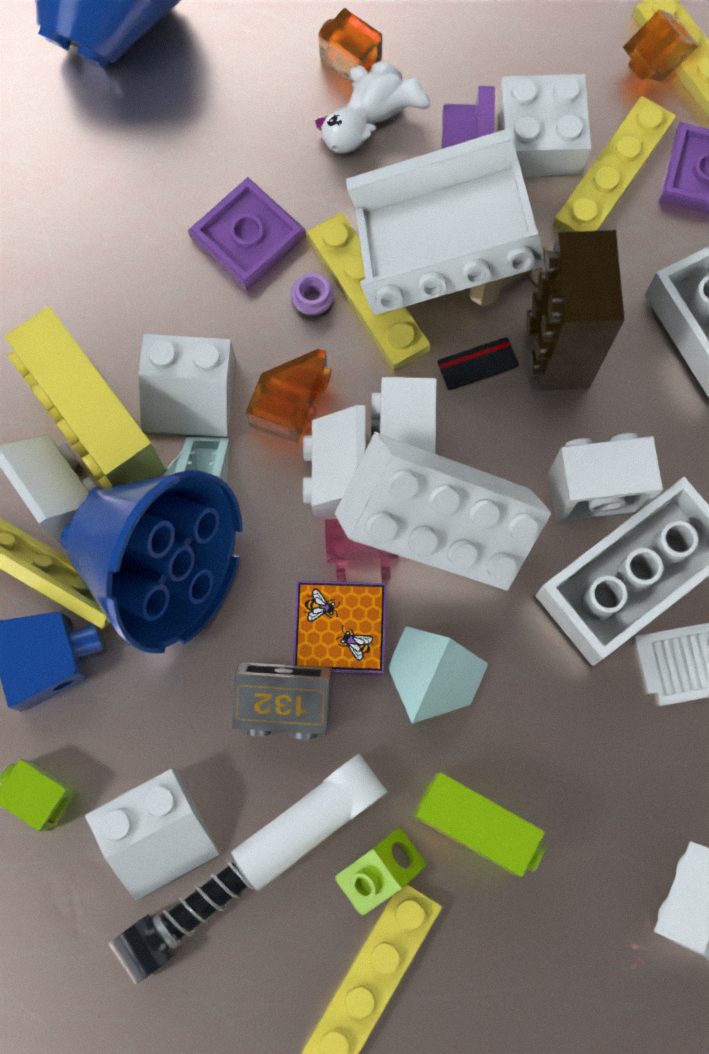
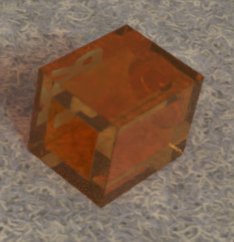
(349, 43)
(659, 47)

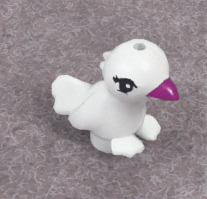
(374, 99)

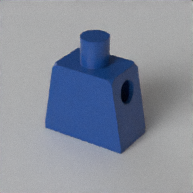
(43, 657)

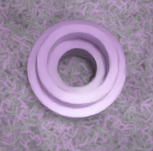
(312, 283)

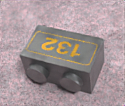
(281, 699)

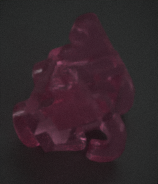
(342, 549)

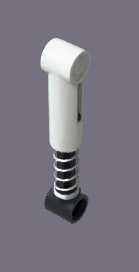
(255, 864)

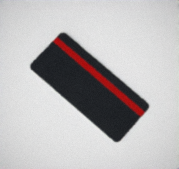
(477, 363)

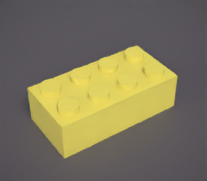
(81, 402)

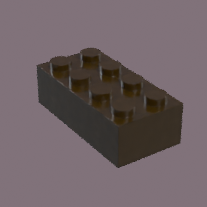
(575, 310)

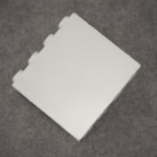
(444, 222)

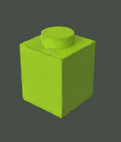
(34, 794)

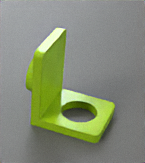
(378, 875)

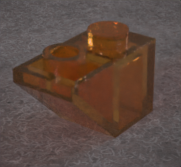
(286, 396)

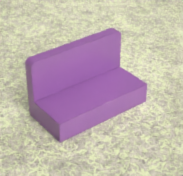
(469, 122)

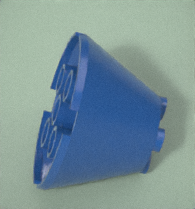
(99, 27)
(157, 554)

